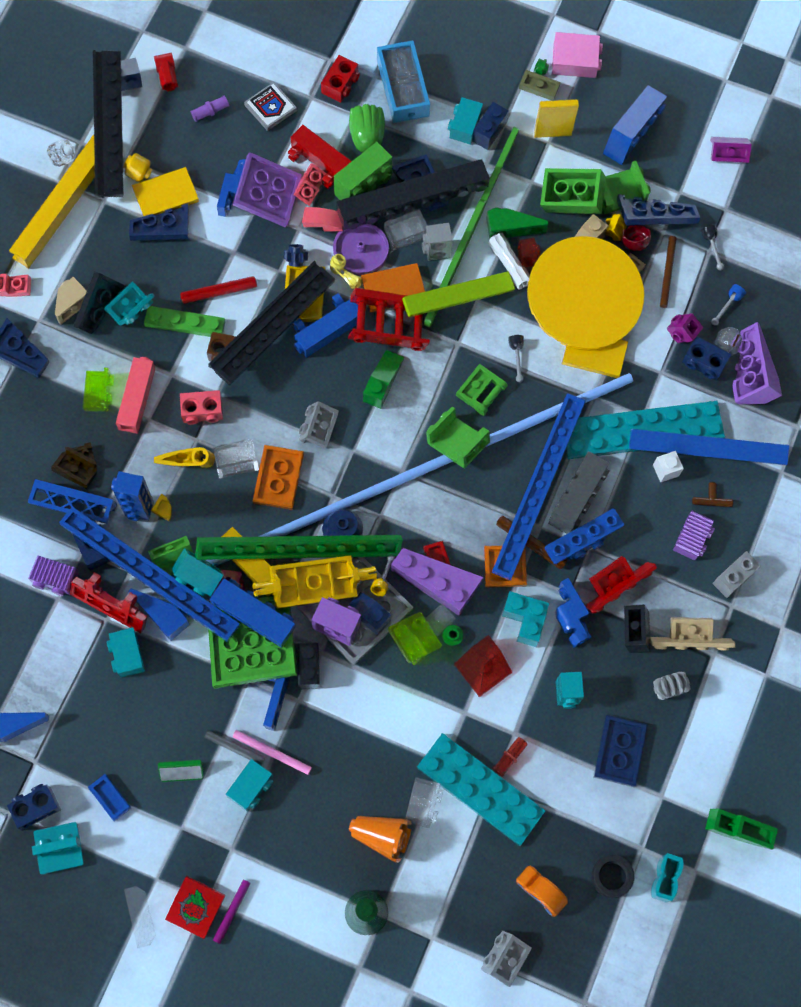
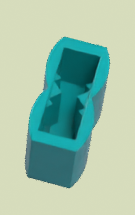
(666, 884)

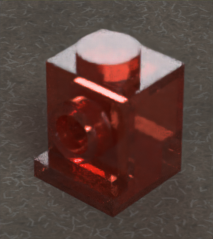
(528, 252)

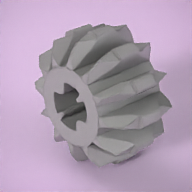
(671, 685)

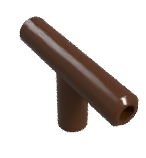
(712, 500)

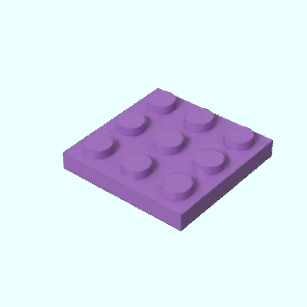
(267, 189)

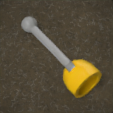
(380, 582)

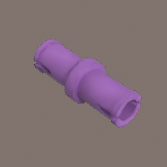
(209, 108)

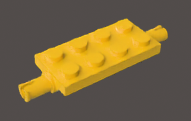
(311, 580)

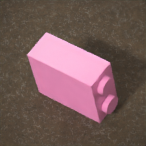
(576, 55)

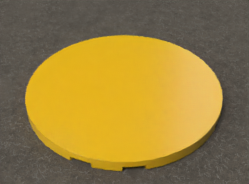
(585, 293)

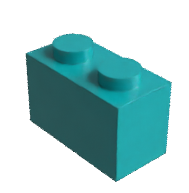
(466, 118)
(126, 652)
(569, 689)
(250, 785)

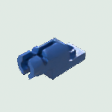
(229, 189)
(572, 613)

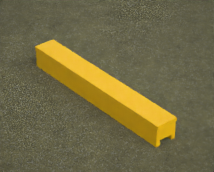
(55, 207)

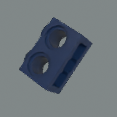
(708, 354)
(35, 811)

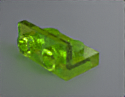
(97, 390)

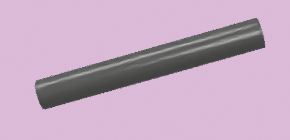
(234, 747)

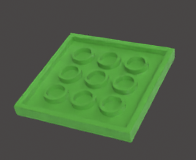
(250, 656)

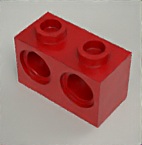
(336, 77)

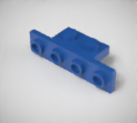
(584, 538)

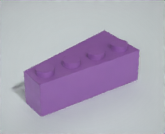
(437, 579)

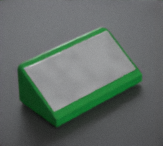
(180, 770)

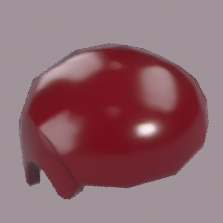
(636, 237)

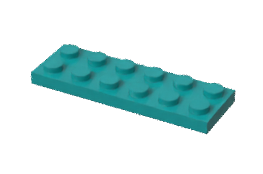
(481, 789)

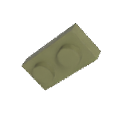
(539, 85)

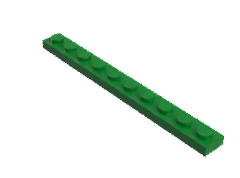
(297, 547)

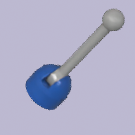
(735, 293)

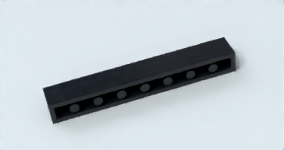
(412, 194)

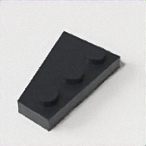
(98, 295)

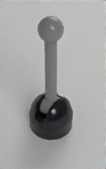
(710, 233)
(516, 343)

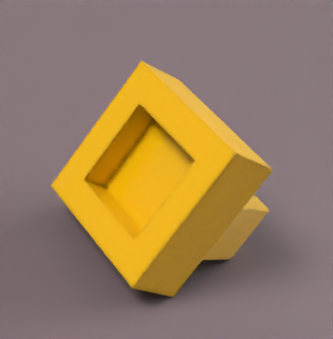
(615, 227)

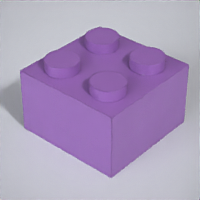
(336, 620)

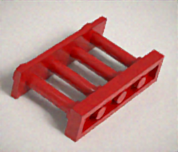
(381, 301)

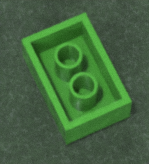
(364, 173)
(573, 191)

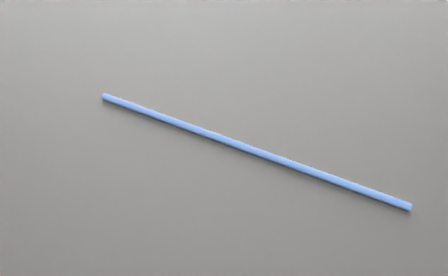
(433, 464)

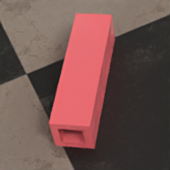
(135, 395)

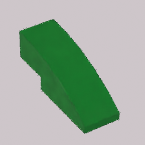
(741, 828)

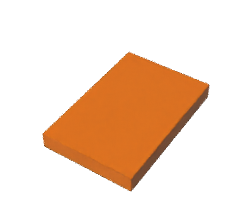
(398, 280)
(278, 477)

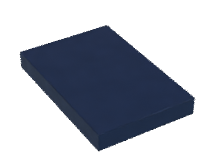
(620, 751)

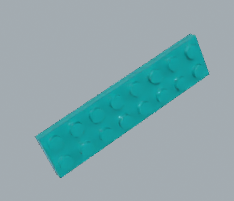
(611, 432)

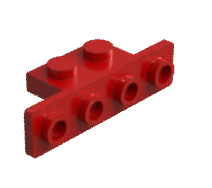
(615, 580)

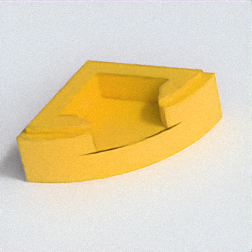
(162, 508)

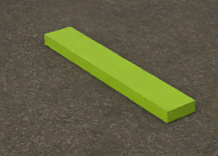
(458, 294)

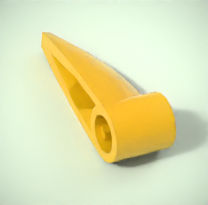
(187, 457)

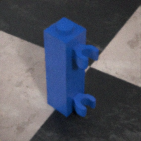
(327, 328)

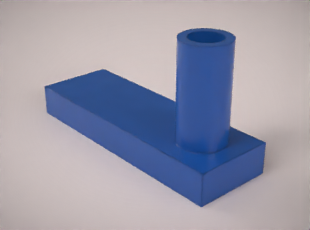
(276, 703)

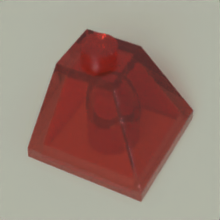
(483, 666)

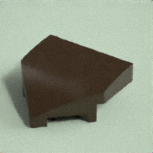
(77, 465)

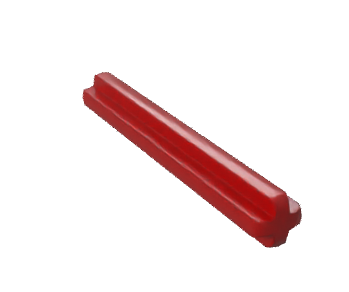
(218, 289)

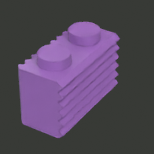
(693, 535)
(52, 575)

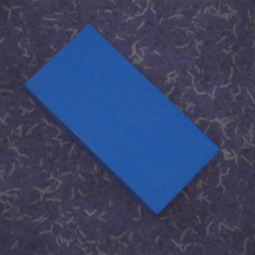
(109, 797)

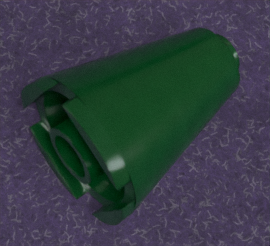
(366, 912)

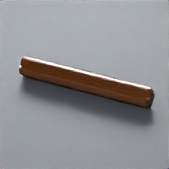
(532, 543)

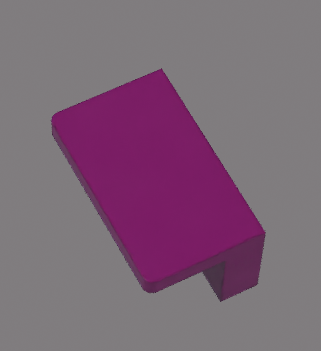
(730, 149)

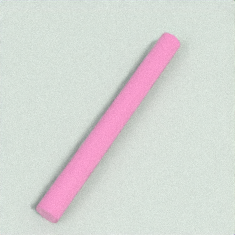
(272, 752)

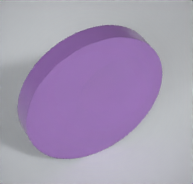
(363, 248)

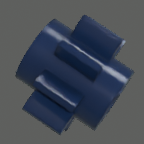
(296, 255)

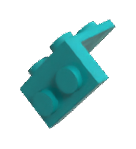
(128, 303)

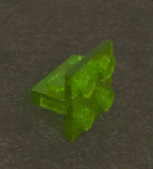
(414, 638)

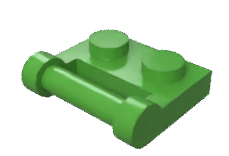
(476, 385)

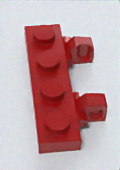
(120, 610)

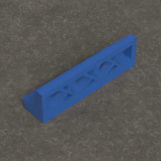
(75, 496)

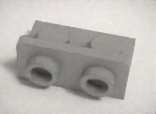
(318, 424)
(506, 958)

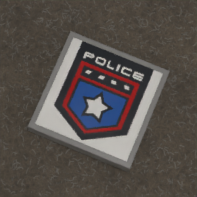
(270, 106)

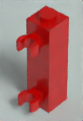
(317, 151)

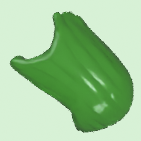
(366, 126)

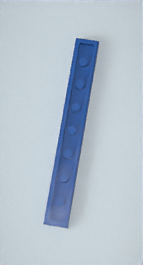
(709, 447)

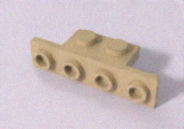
(691, 632)

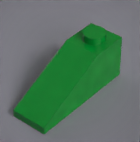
(513, 223)
(382, 379)

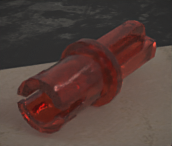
(510, 756)

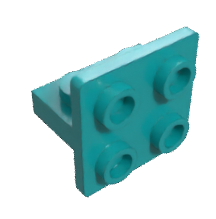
(58, 848)

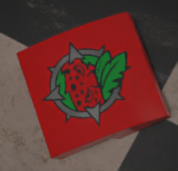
(195, 907)

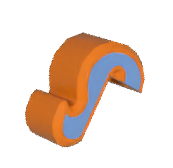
(542, 890)

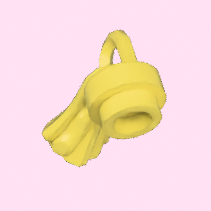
(337, 264)

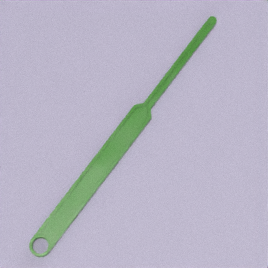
(474, 221)

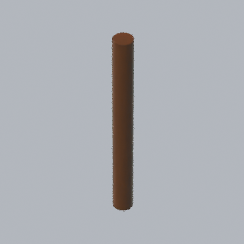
(668, 272)

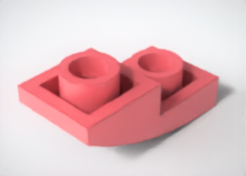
(309, 184)
(322, 218)
(15, 285)

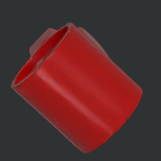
(165, 67)

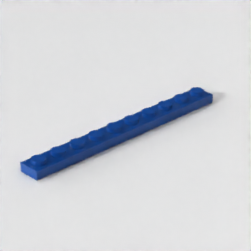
(538, 487)
(149, 574)

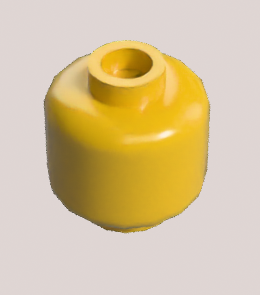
(137, 167)

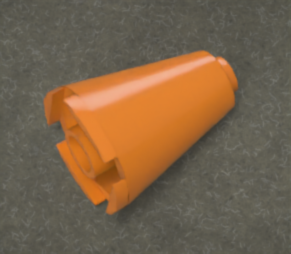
(382, 834)

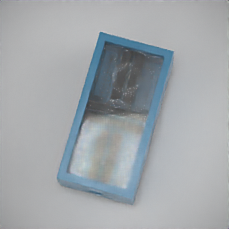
(403, 81)

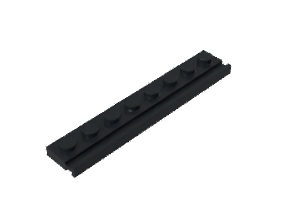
(107, 124)
(271, 323)

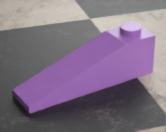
(756, 373)

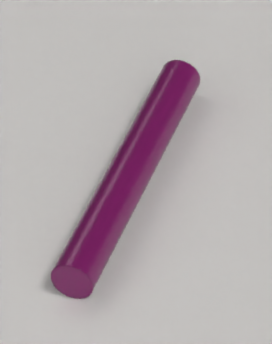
(231, 911)

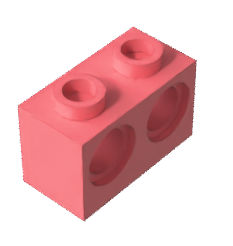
(201, 401)

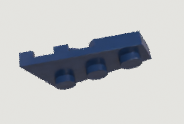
(416, 168)
(164, 226)

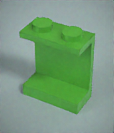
(625, 183)
(456, 438)

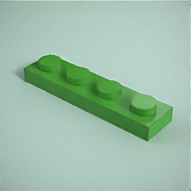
(183, 321)

